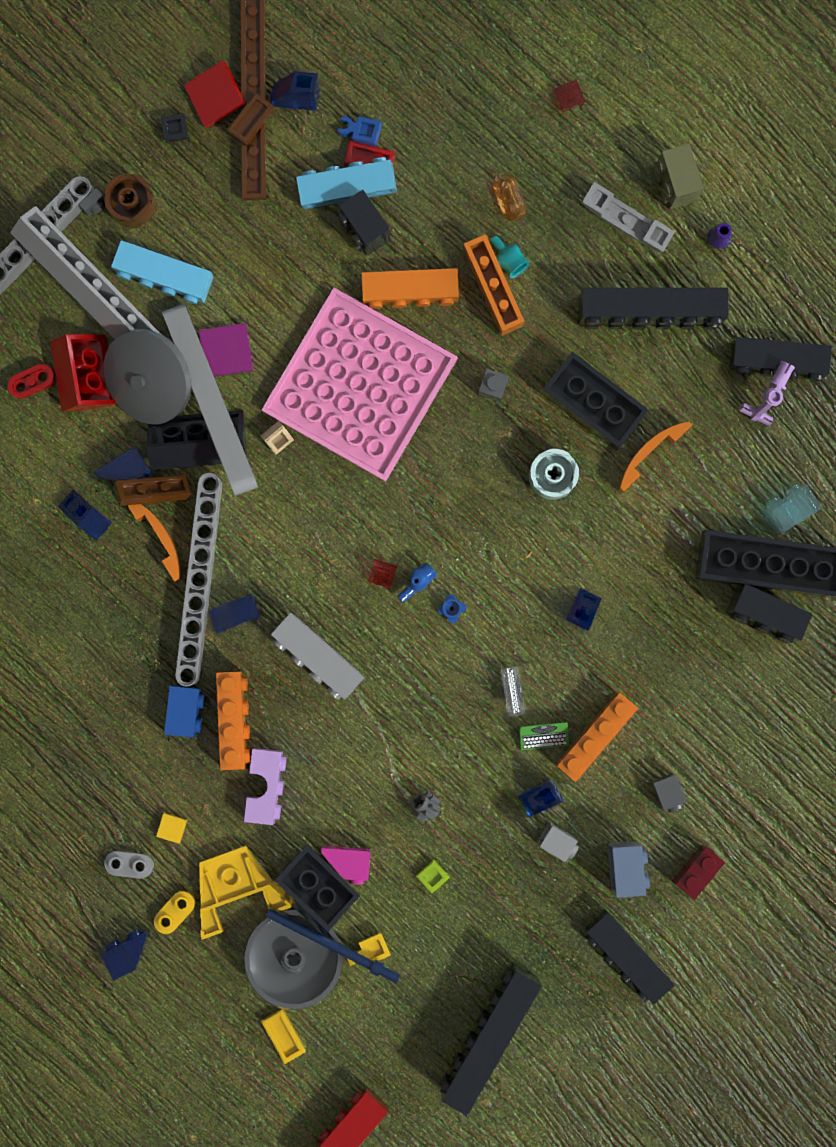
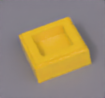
(171, 828)

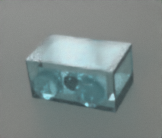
(791, 509)

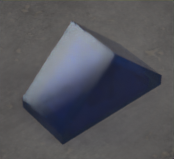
(583, 610)
(540, 797)

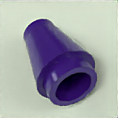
(718, 240)

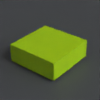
(432, 876)

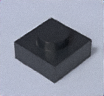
(174, 128)

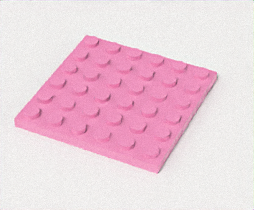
(359, 384)

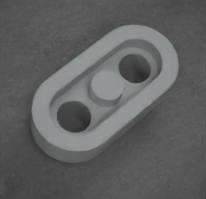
(128, 864)

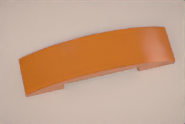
(671, 434)
(172, 562)

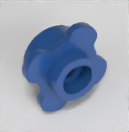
(451, 615)

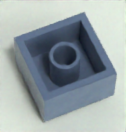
(627, 869)

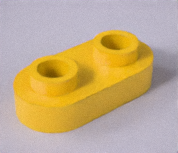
(174, 912)

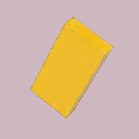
(283, 1035)

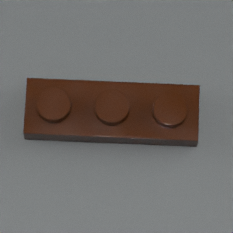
(152, 490)

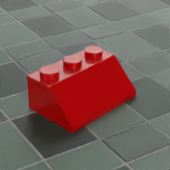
(80, 371)

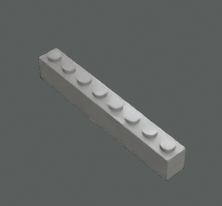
(77, 274)

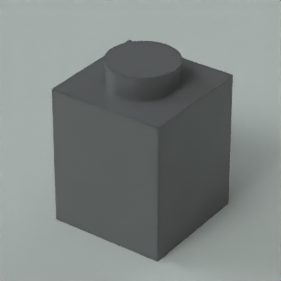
(493, 385)
(669, 792)

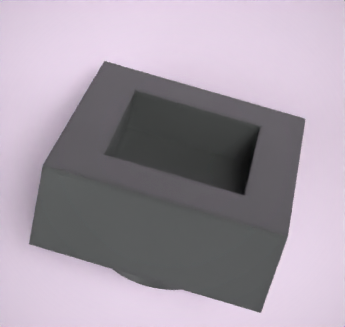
(93, 203)

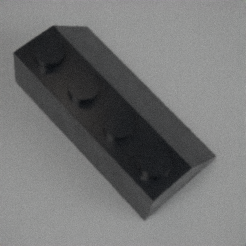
(187, 442)

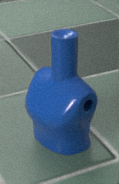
(418, 582)

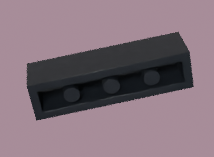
(765, 357)
(629, 957)

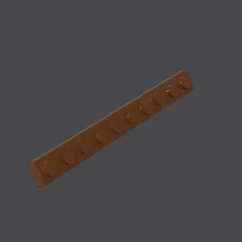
(253, 81)

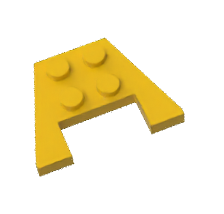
(229, 879)

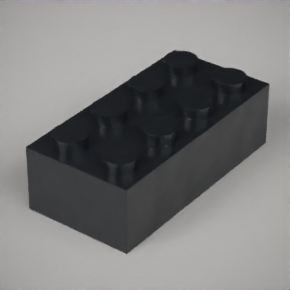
(594, 401)

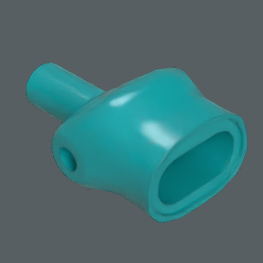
(510, 258)

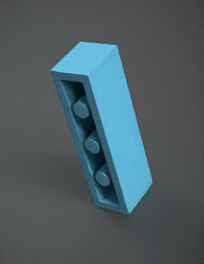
(339, 184)
(162, 271)

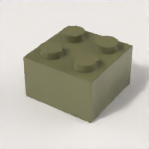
(678, 176)

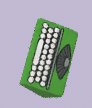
(544, 736)

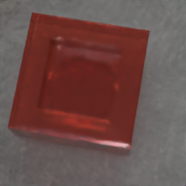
(569, 95)
(382, 573)

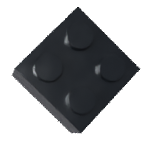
(364, 223)

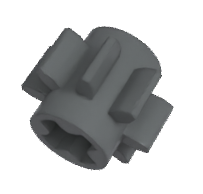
(425, 806)

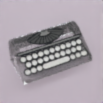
(512, 691)

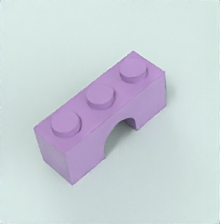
(269, 765)

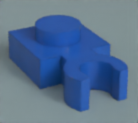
(363, 131)

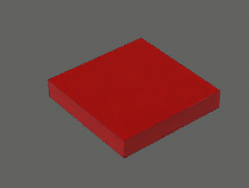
(214, 94)

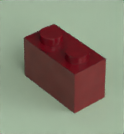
(698, 872)

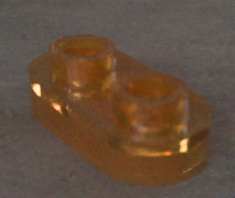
(511, 199)

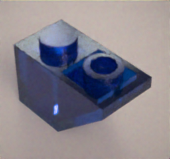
(296, 91)
(125, 956)

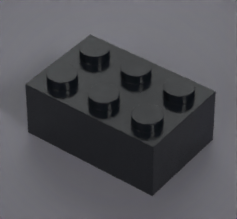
(768, 614)
(315, 890)

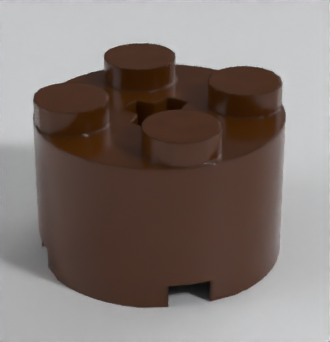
(133, 187)

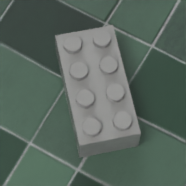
(318, 656)

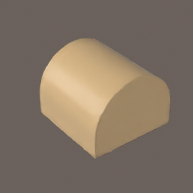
(277, 437)

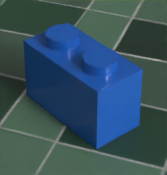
(184, 711)

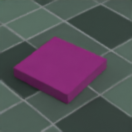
(227, 349)

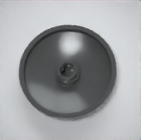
(147, 376)
(289, 967)

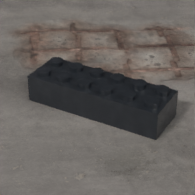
(653, 307)
(767, 563)
(490, 1039)

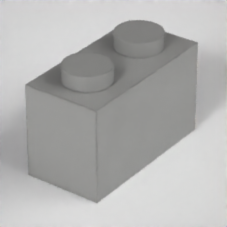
(558, 842)

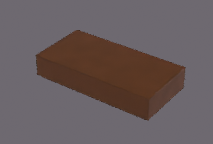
(251, 119)

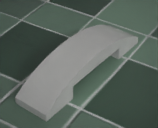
(626, 219)

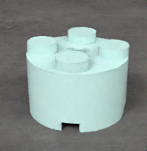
(564, 466)

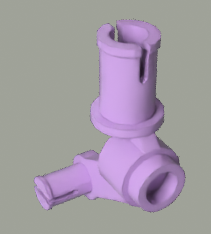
(771, 396)

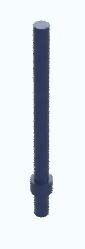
(376, 967)

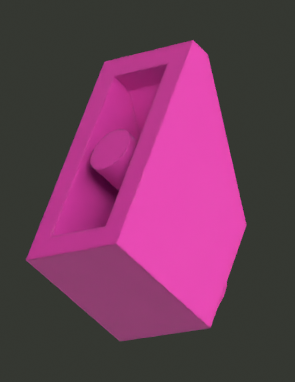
(349, 862)

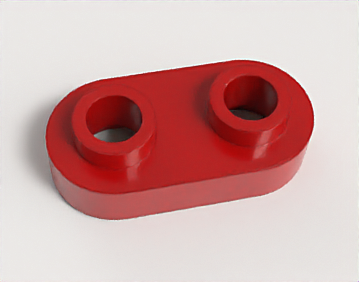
(32, 381)

